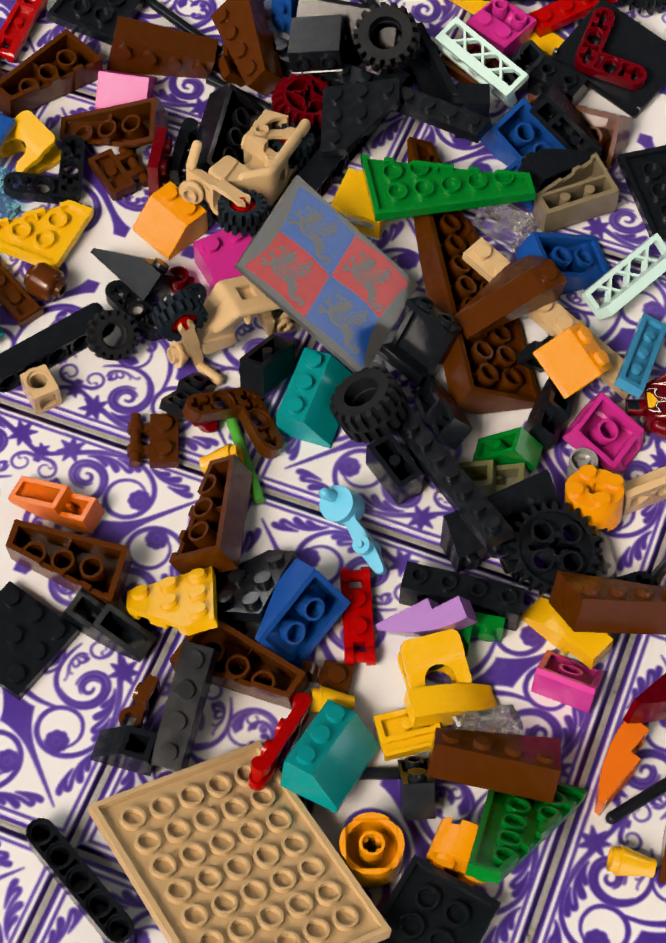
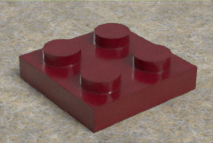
(159, 160)

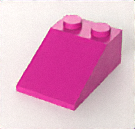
(219, 254)

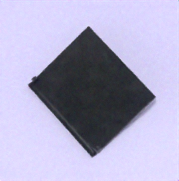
(627, 41)

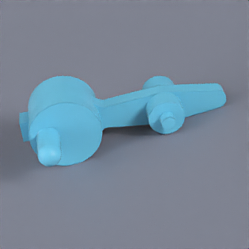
(347, 509)

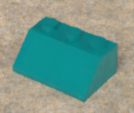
(307, 401)
(329, 757)

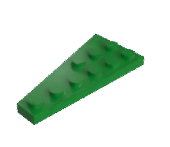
(433, 187)
(514, 828)

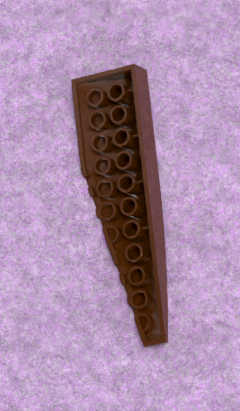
(480, 370)

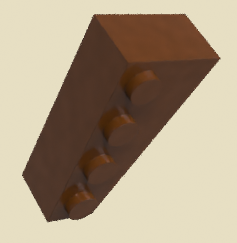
(250, 42)
(609, 604)
(248, 666)

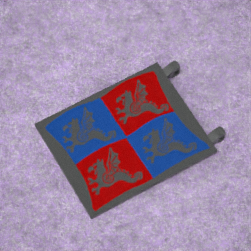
(327, 276)

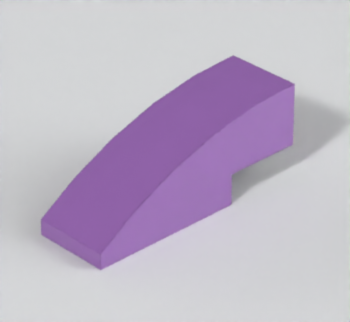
(429, 618)

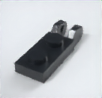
(185, 137)

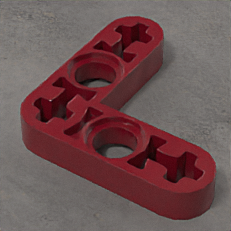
(599, 59)

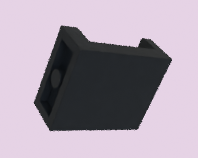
(421, 341)

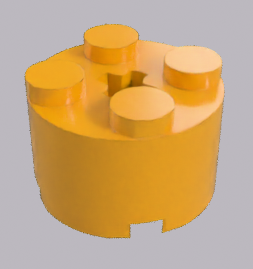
(596, 495)
(375, 832)
(453, 848)

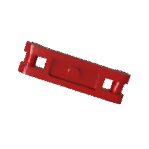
(19, 26)
(358, 617)
(275, 750)

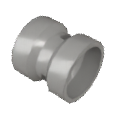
(581, 457)

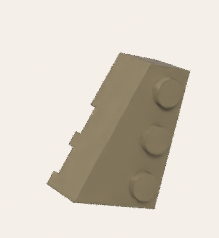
(576, 197)

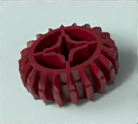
(292, 94)

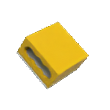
(355, 205)

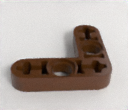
(237, 408)

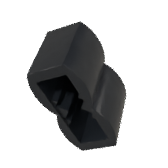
(526, 57)

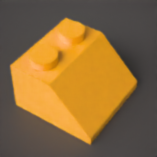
(170, 221)
(573, 359)

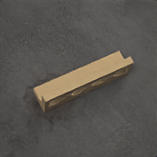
(644, 490)

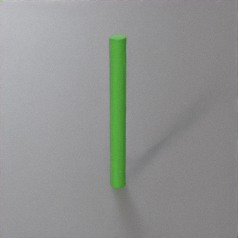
(237, 437)

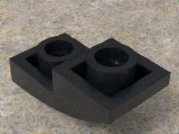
(187, 386)

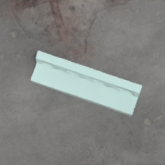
(476, 69)
(629, 289)

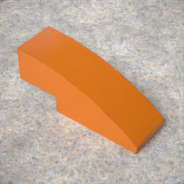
(57, 504)
(619, 763)

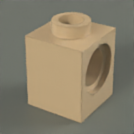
(41, 398)

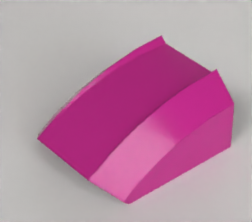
(607, 432)

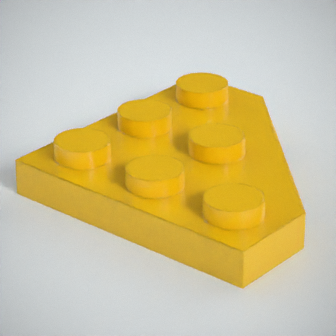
(44, 233)
(178, 602)

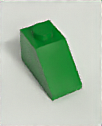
(509, 448)

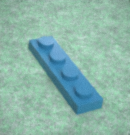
(640, 355)

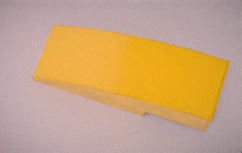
(585, 646)
(443, 701)

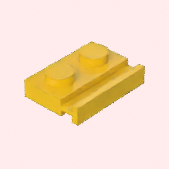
(399, 738)

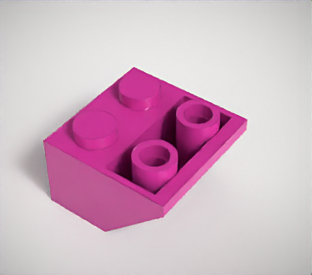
(502, 25)

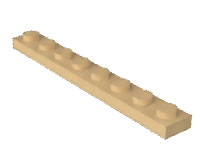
(551, 317)

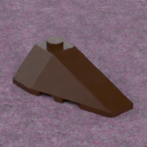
(118, 125)
(609, 129)
(511, 294)

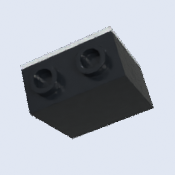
(316, 44)

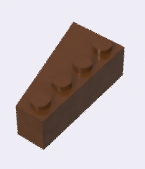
(160, 50)
(48, 74)
(216, 519)
(72, 559)
(497, 762)

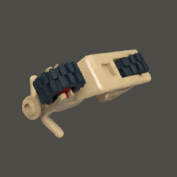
(242, 191)
(213, 323)

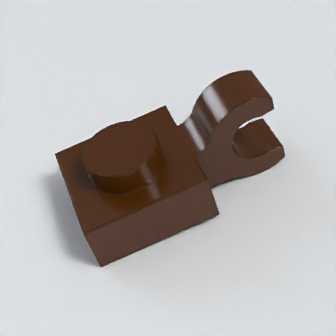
(228, 68)
(332, 675)
(144, 698)

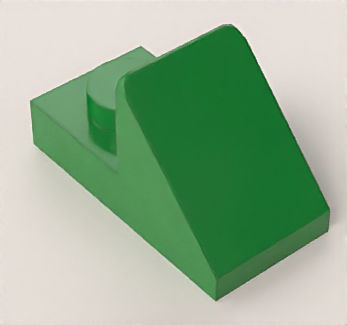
(487, 629)

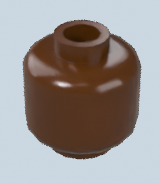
(45, 282)

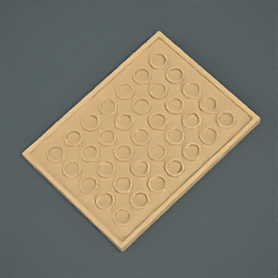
(234, 859)

